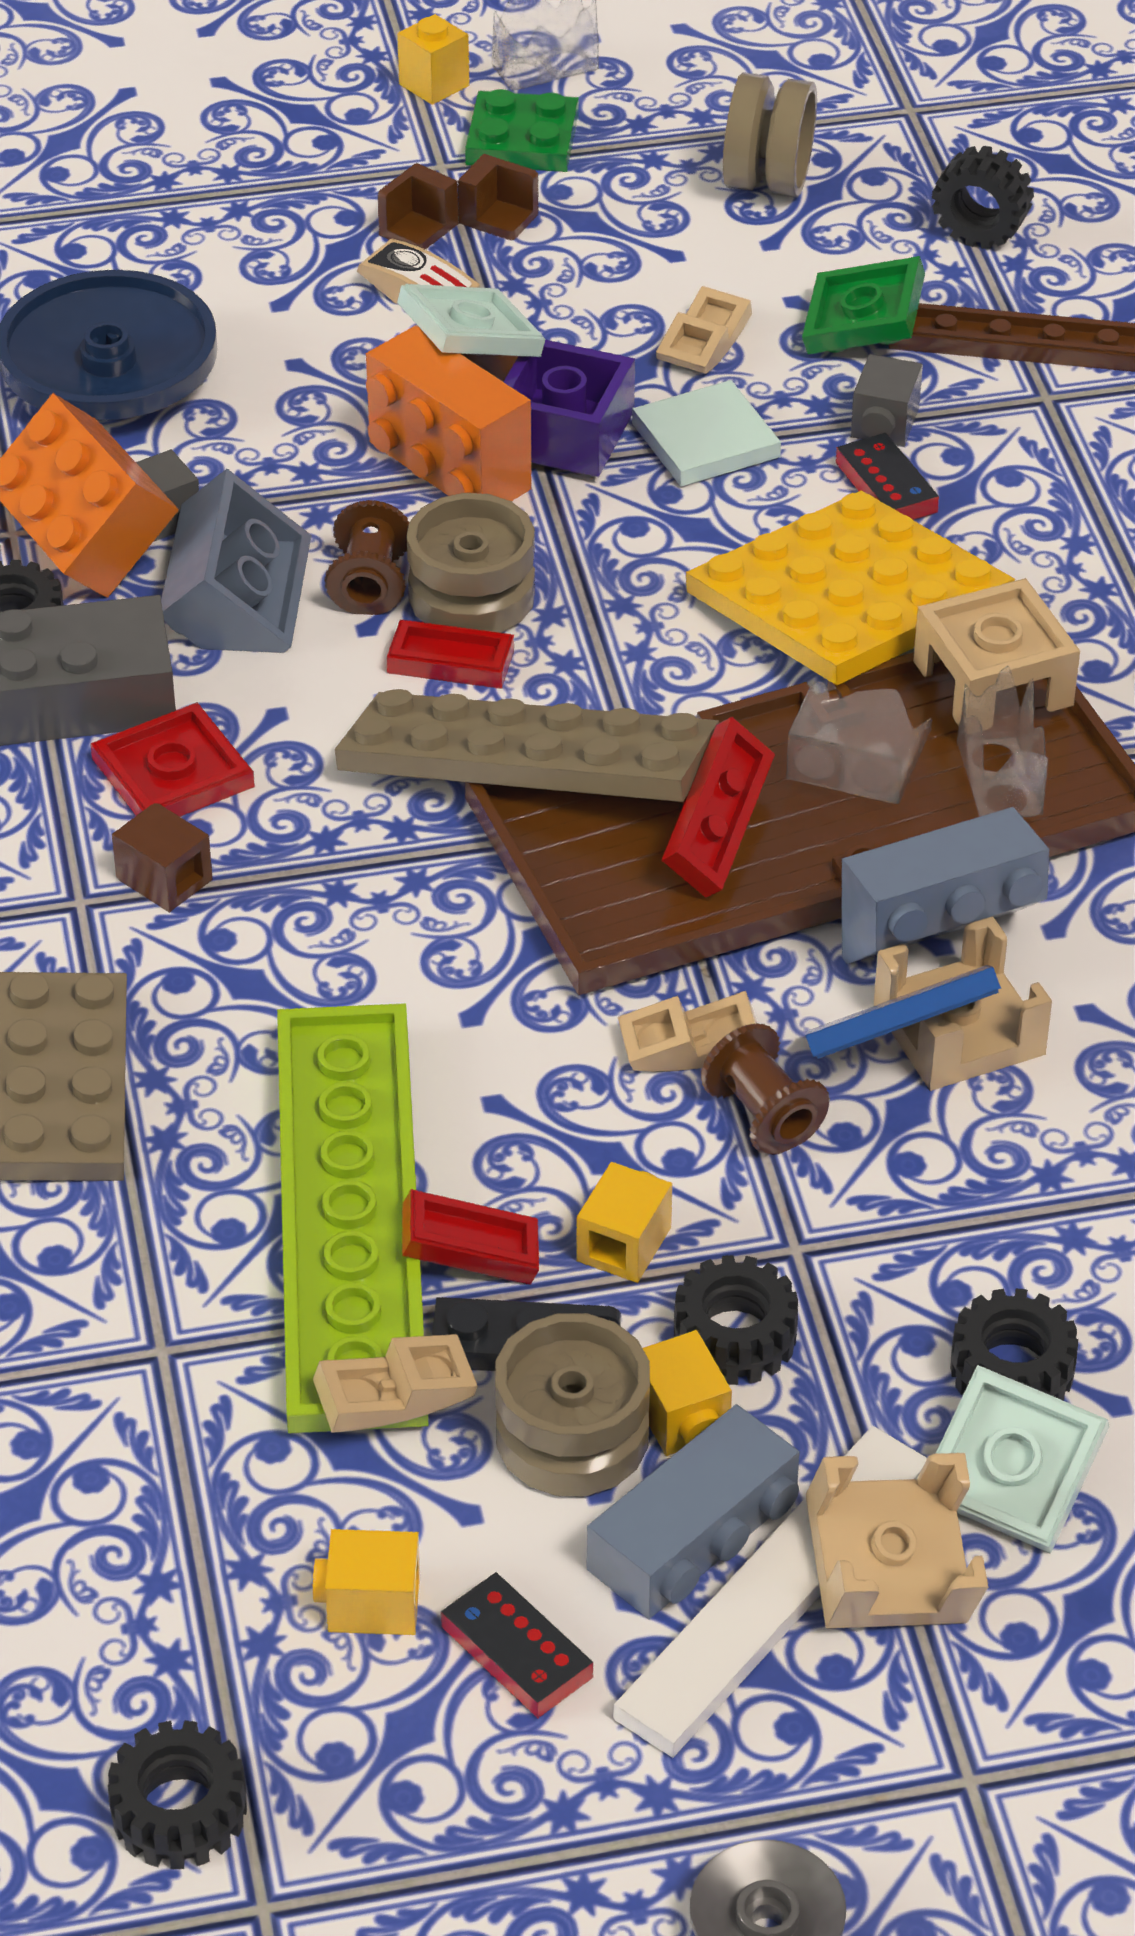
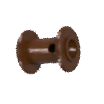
(366, 576)
(782, 1109)

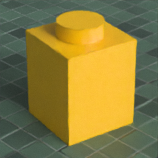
(433, 59)
(624, 1222)
(684, 1390)
(369, 1582)

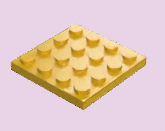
(840, 584)

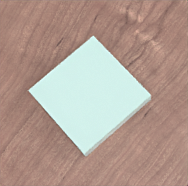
(470, 320)
(706, 433)
(1021, 1456)

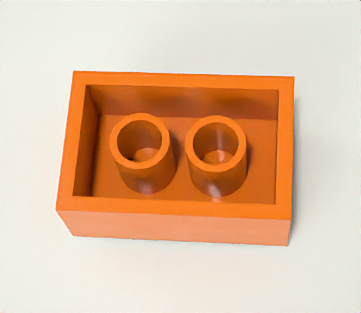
(448, 418)
(81, 496)

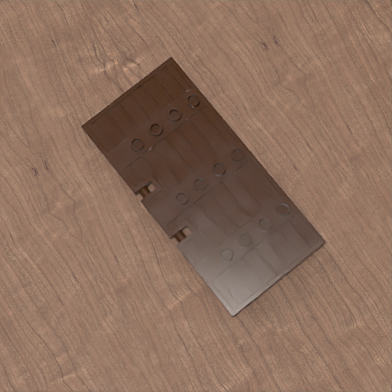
(621, 913)

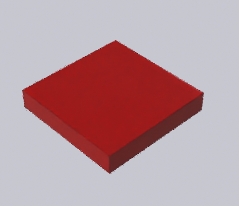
(173, 762)

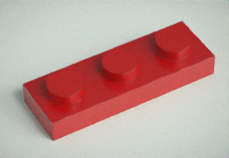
(718, 807)

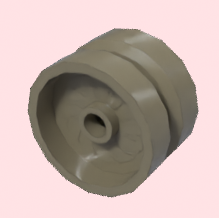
(769, 134)
(471, 562)
(572, 1404)

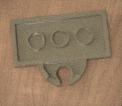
(62, 1076)

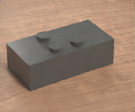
(83, 669)

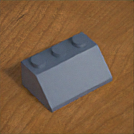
(235, 570)
(940, 882)

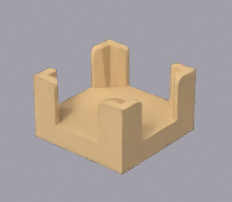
(995, 629)
(973, 1036)
(893, 1546)

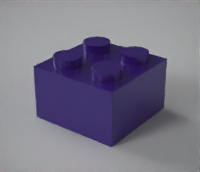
(577, 404)

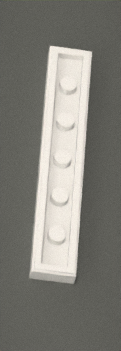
(744, 1617)

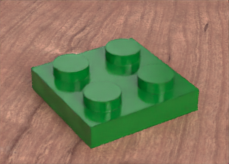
(523, 129)
(864, 305)

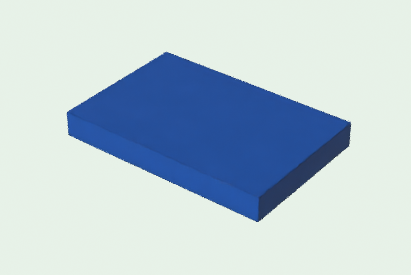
(903, 1011)

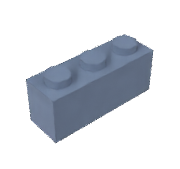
(693, 1511)

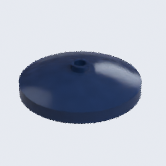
(108, 343)

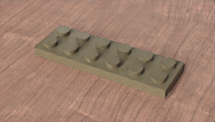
(527, 745)

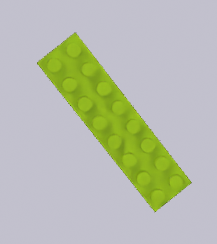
(343, 1194)

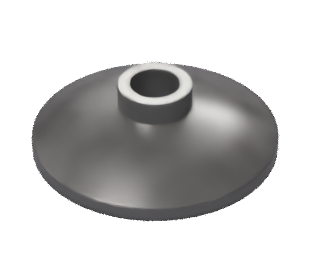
(767, 1882)

